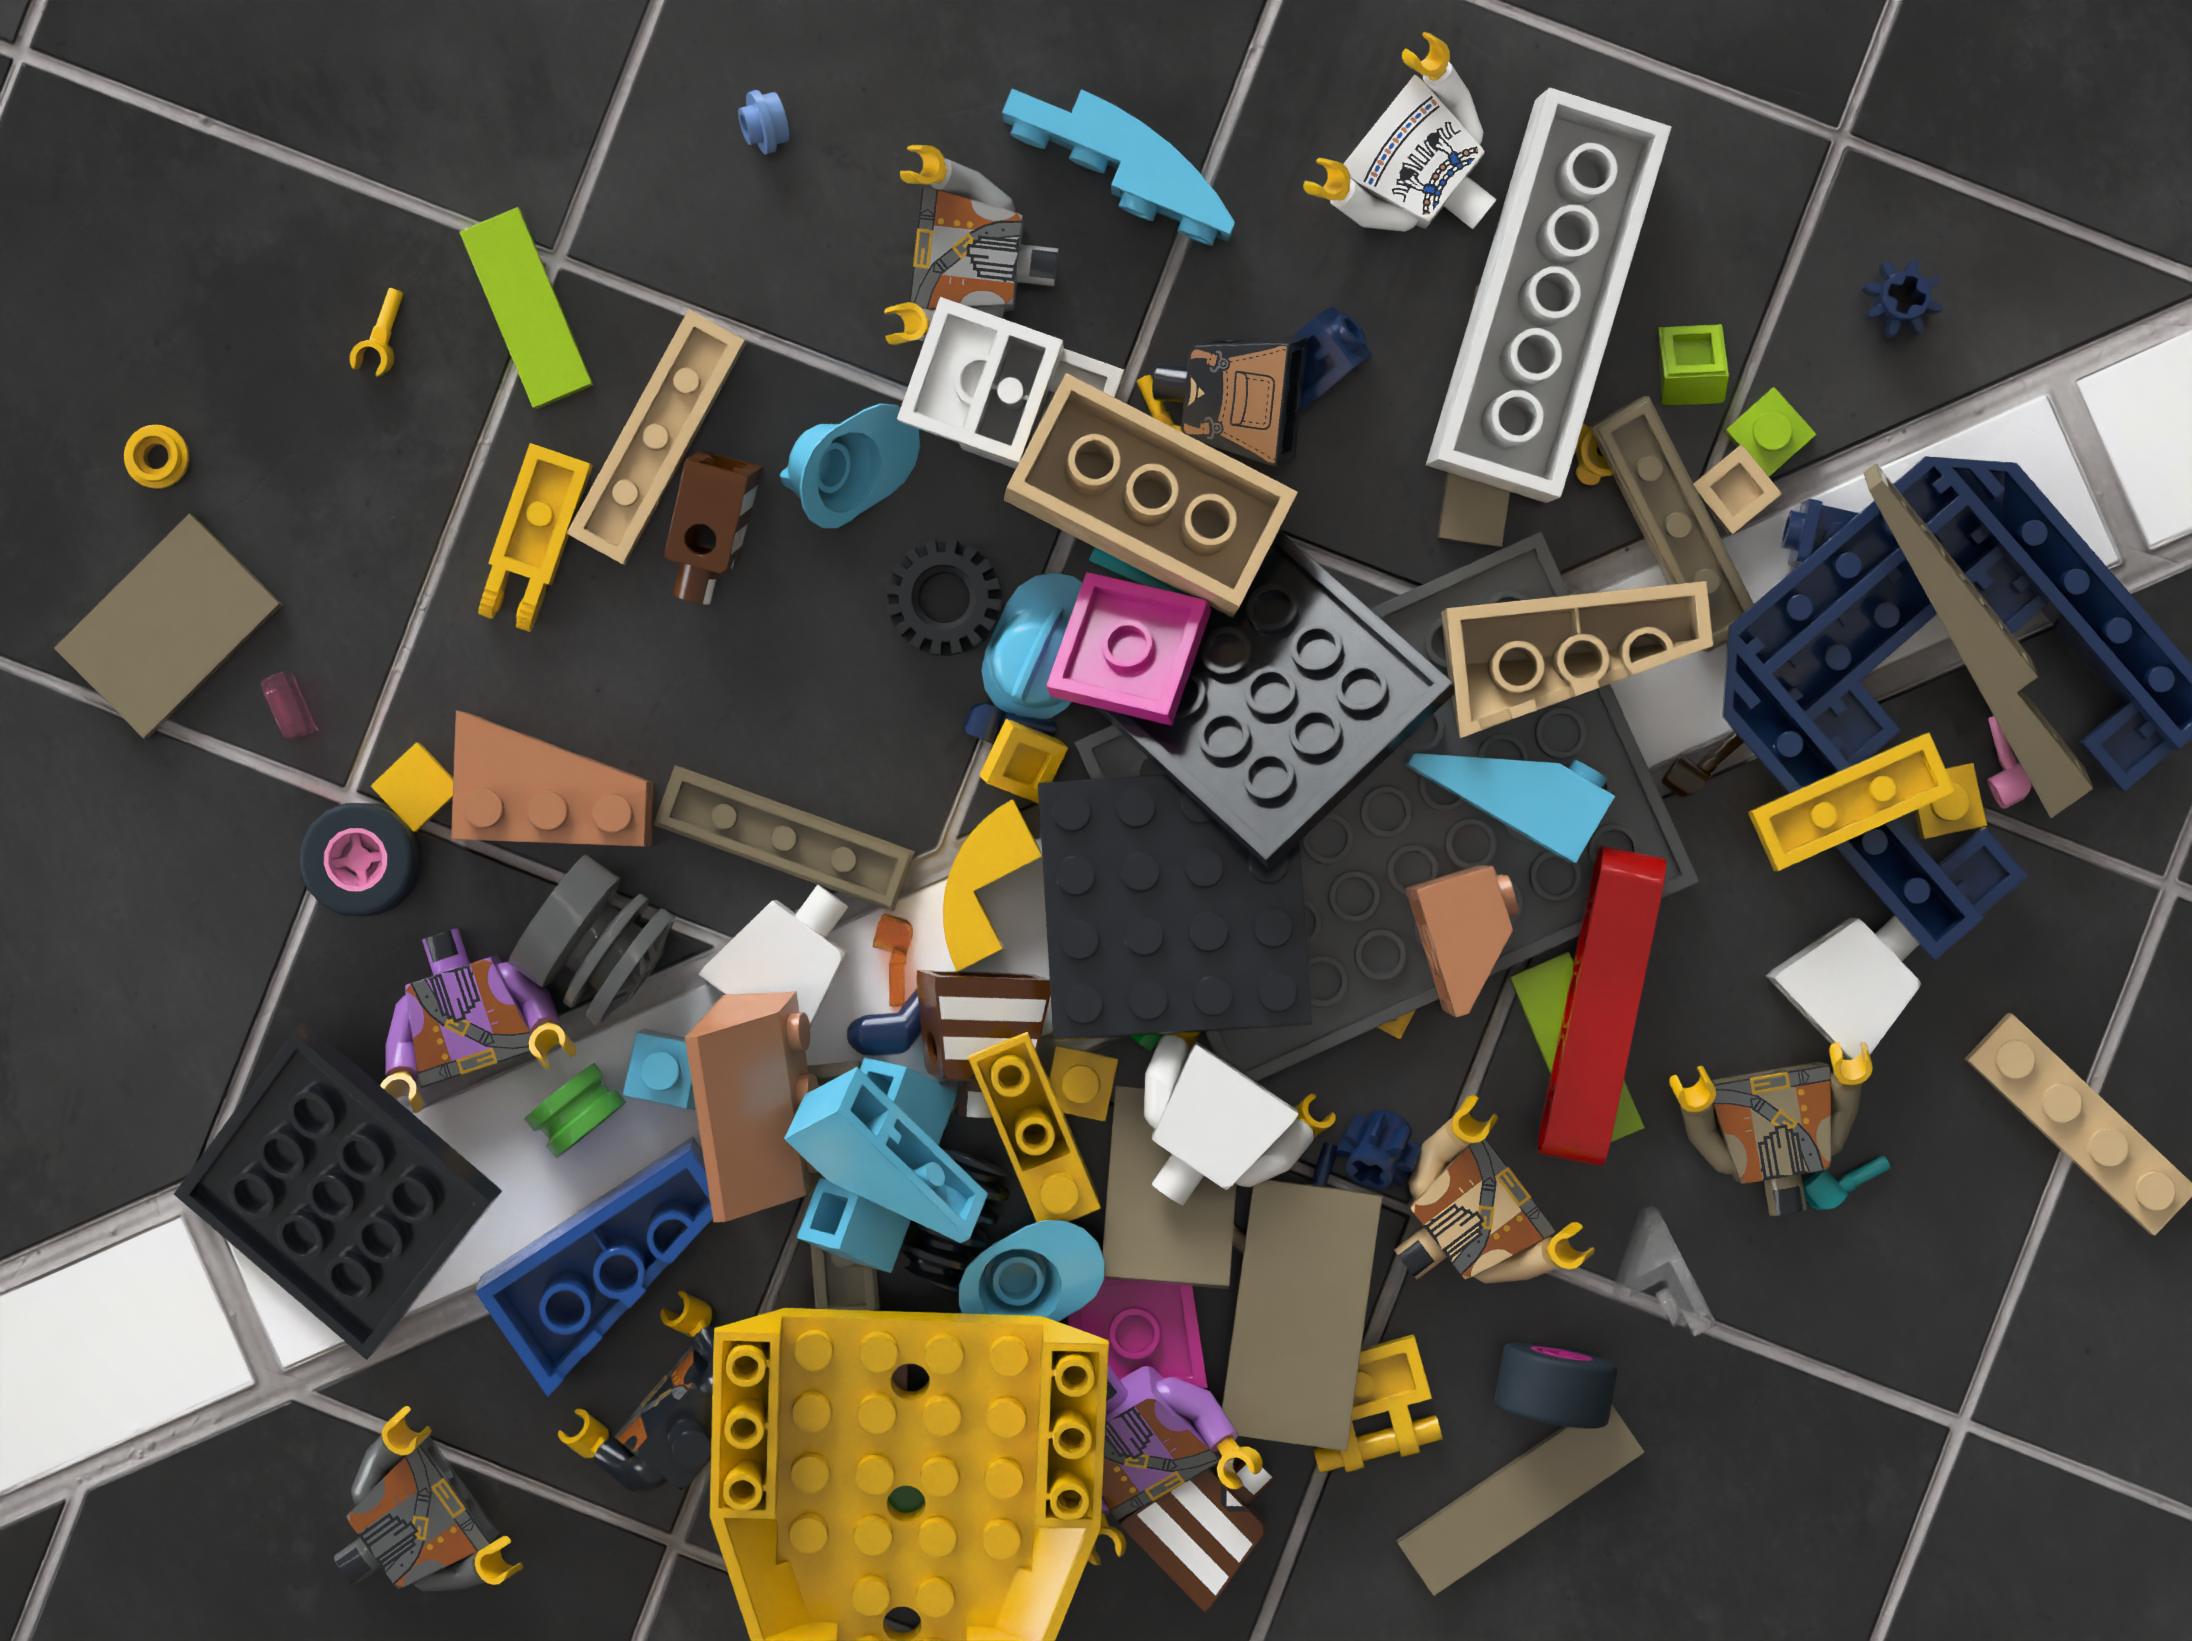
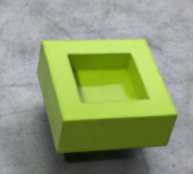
(1770, 431)

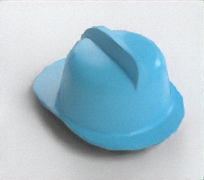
(851, 464)
(1027, 645)
(1035, 1272)

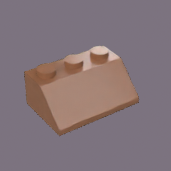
(1463, 930)
(746, 1091)

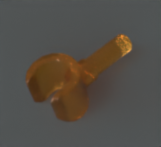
(895, 936)

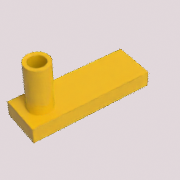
(1851, 802)

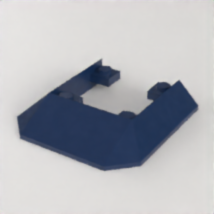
(1857, 600)

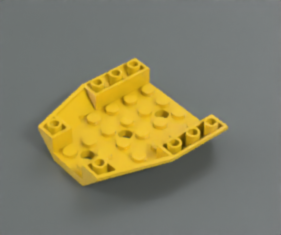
(822, 1435)

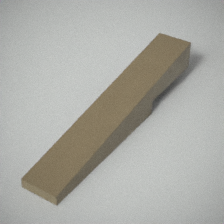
(1988, 650)

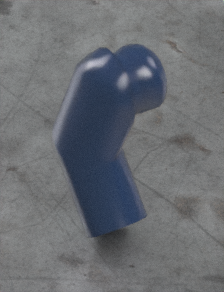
(888, 1031)

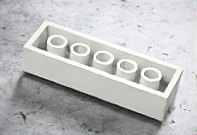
(1548, 295)

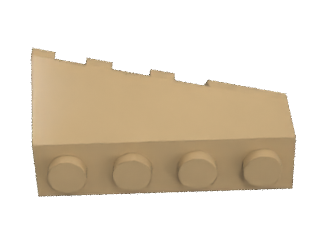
(1550, 649)

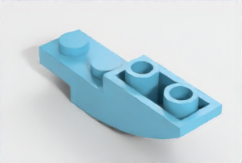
(1150, 170)

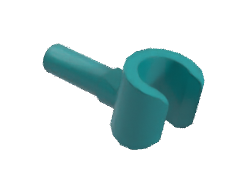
(1825, 1192)

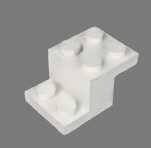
(991, 381)

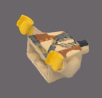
(1479, 1211)

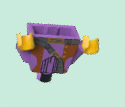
(466, 1020)
(1158, 1439)

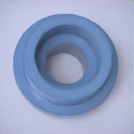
(764, 121)

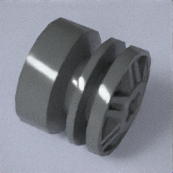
(592, 940)

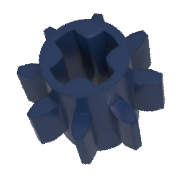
(1918, 290)
(1378, 1149)

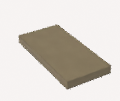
(1301, 1313)

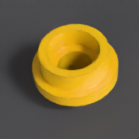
(137, 453)

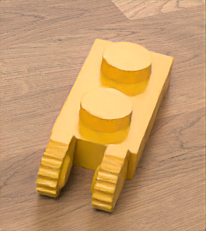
(535, 530)

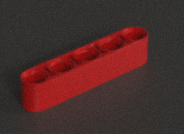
(1601, 1005)

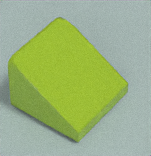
(1692, 365)

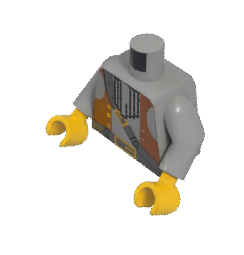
(966, 246)

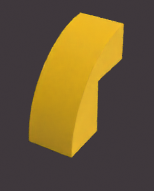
(990, 852)

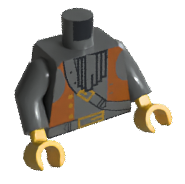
(418, 1519)

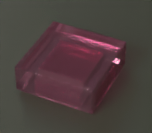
(288, 706)

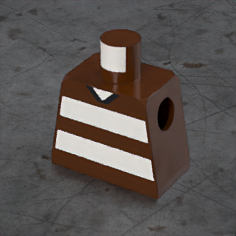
(719, 495)
(973, 1012)
(1202, 1530)

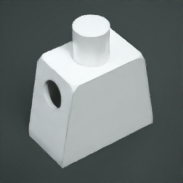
(784, 953)
(1851, 982)

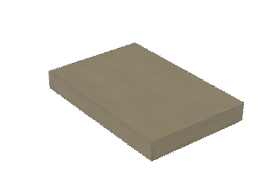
(168, 626)
(1146, 1231)

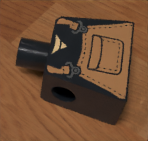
(1240, 394)

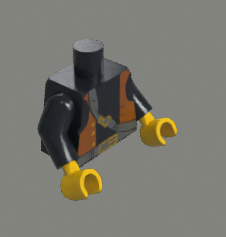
(672, 1426)

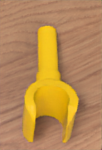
(380, 335)
(1155, 407)

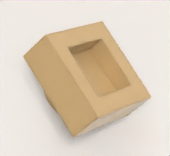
(1736, 490)

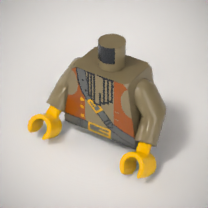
(1775, 1122)

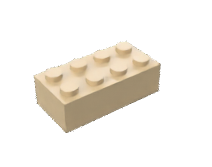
(1149, 495)

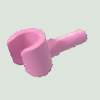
(2012, 783)

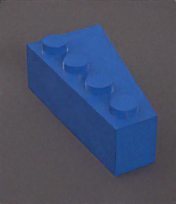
(594, 1266)

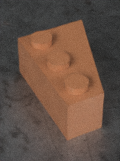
(540, 793)

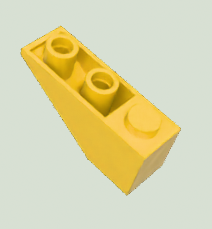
(1034, 1130)

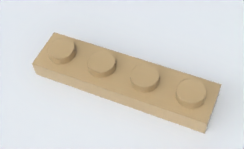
(656, 437)
(2081, 1124)

